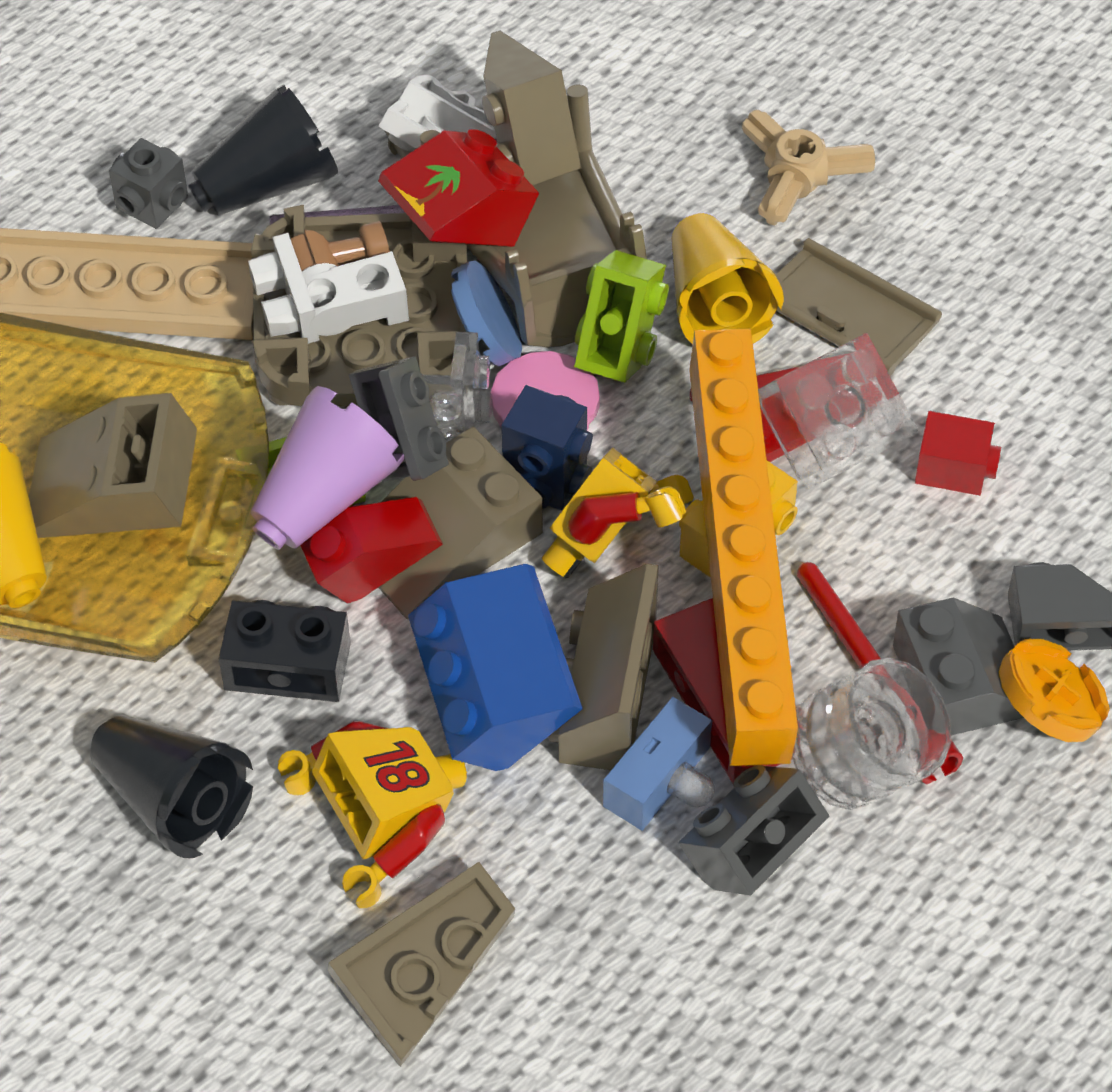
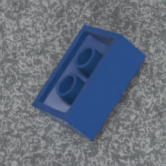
(494, 666)

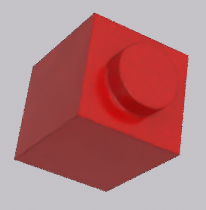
(957, 453)

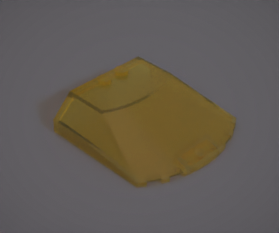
(146, 587)

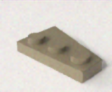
(422, 958)

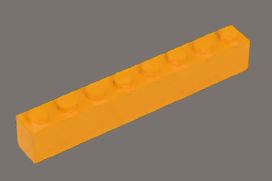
(742, 550)

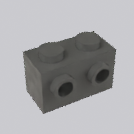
(753, 828)

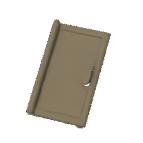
(838, 295)

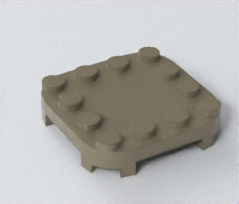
(294, 368)

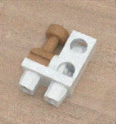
(329, 283)

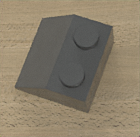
(961, 656)

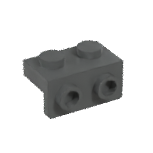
(399, 401)

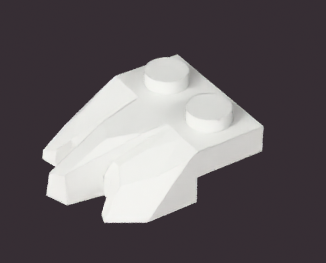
(430, 106)

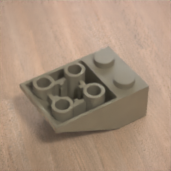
(115, 469)

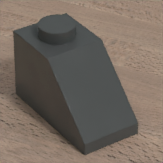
(1060, 607)

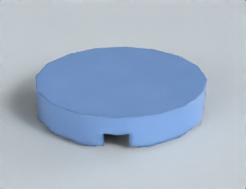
(486, 312)

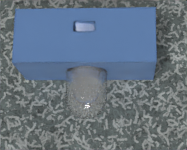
(661, 766)

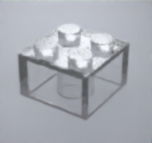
(836, 411)

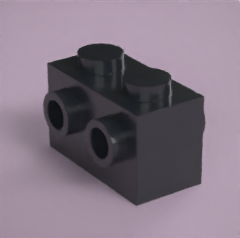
(285, 650)

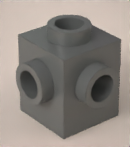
(148, 182)

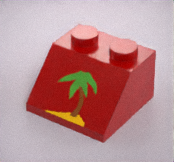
(462, 190)

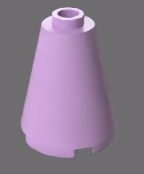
(321, 469)

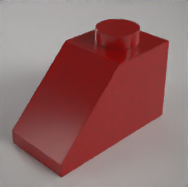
(370, 546)

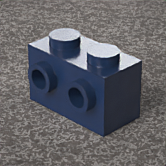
(548, 444)

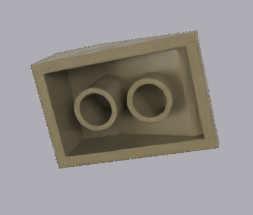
(528, 110)
(478, 511)

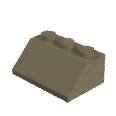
(609, 668)

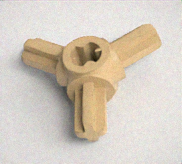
(799, 163)

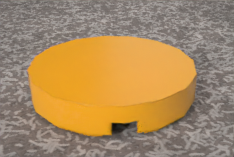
(1053, 690)

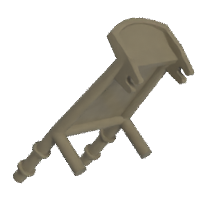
(564, 236)

